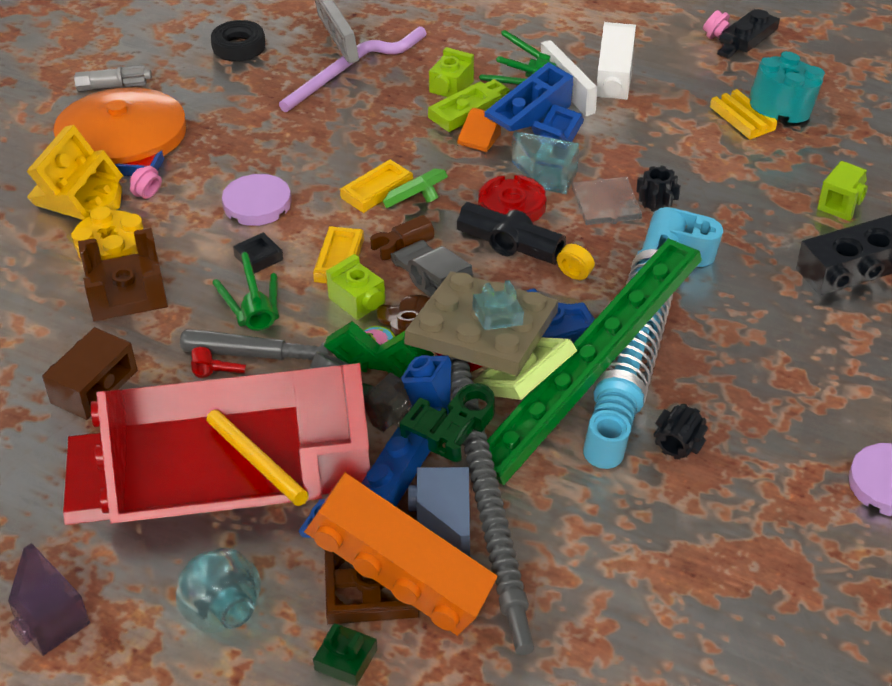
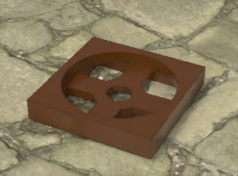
(371, 609)

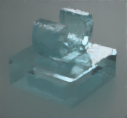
(498, 308)

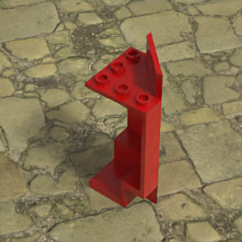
(167, 461)

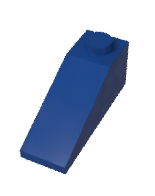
(533, 99)

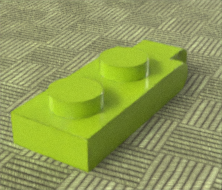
(453, 110)

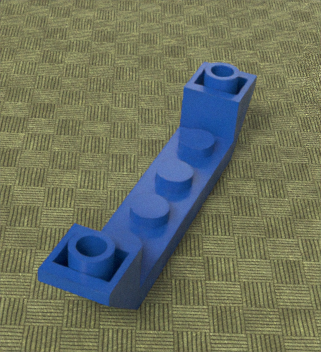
(398, 463)

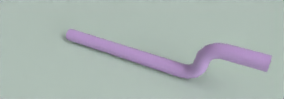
(341, 64)

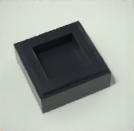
(261, 252)

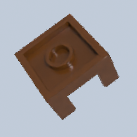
(123, 283)

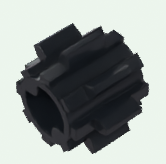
(658, 188)
(680, 431)

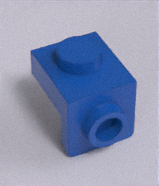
(559, 124)

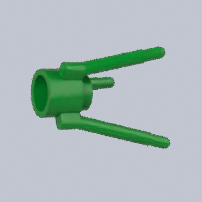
(530, 69)
(256, 309)

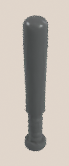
(247, 346)

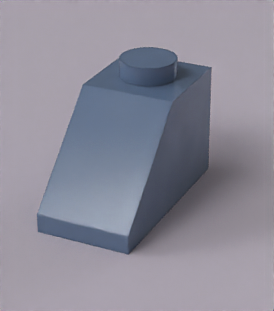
(443, 503)

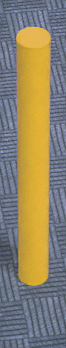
(258, 458)

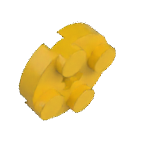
(111, 229)

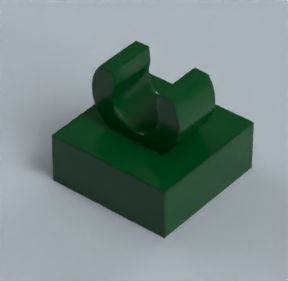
(345, 654)

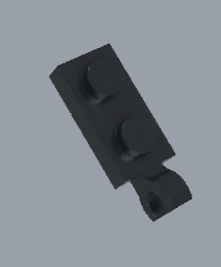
(747, 32)

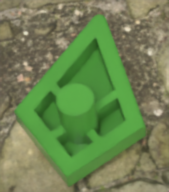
(422, 183)

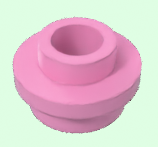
(716, 24)
(145, 182)

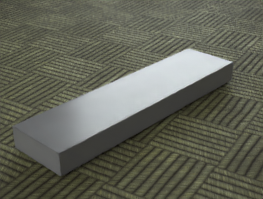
(338, 29)

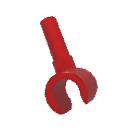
(204, 365)

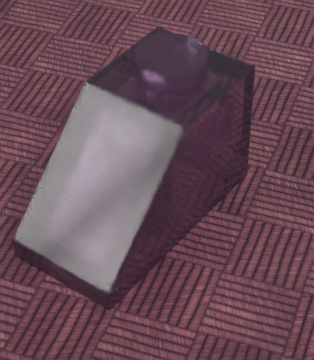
(44, 603)

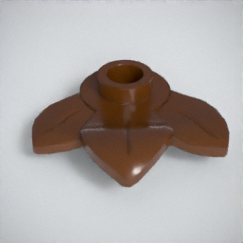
(401, 316)

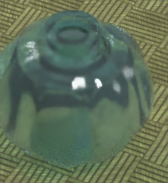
(218, 582)

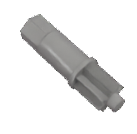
(112, 78)

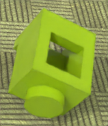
(451, 73)
(843, 190)
(355, 287)

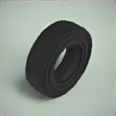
(241, 50)

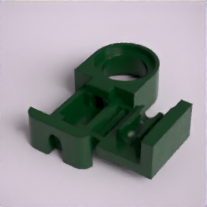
(450, 428)

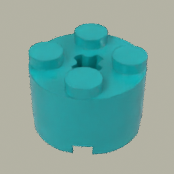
(786, 87)

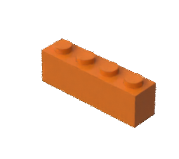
(401, 555)

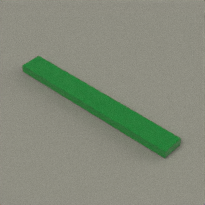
(596, 350)

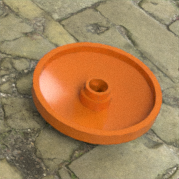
(126, 122)

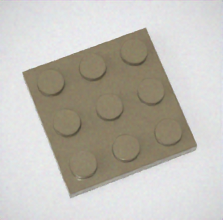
(452, 328)

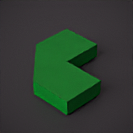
(356, 346)

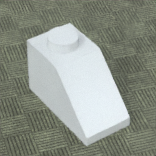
(616, 60)

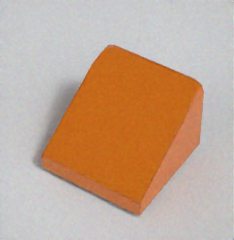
(479, 131)

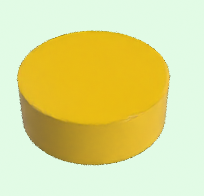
(575, 261)

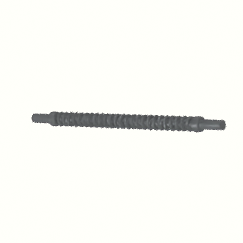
(512, 598)

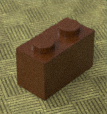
(90, 366)

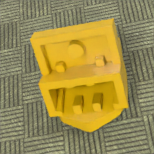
(74, 177)

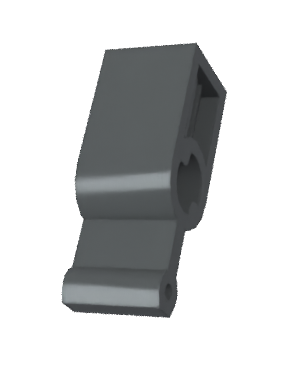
(429, 266)

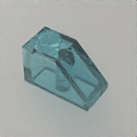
(546, 160)

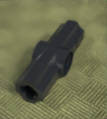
(510, 232)

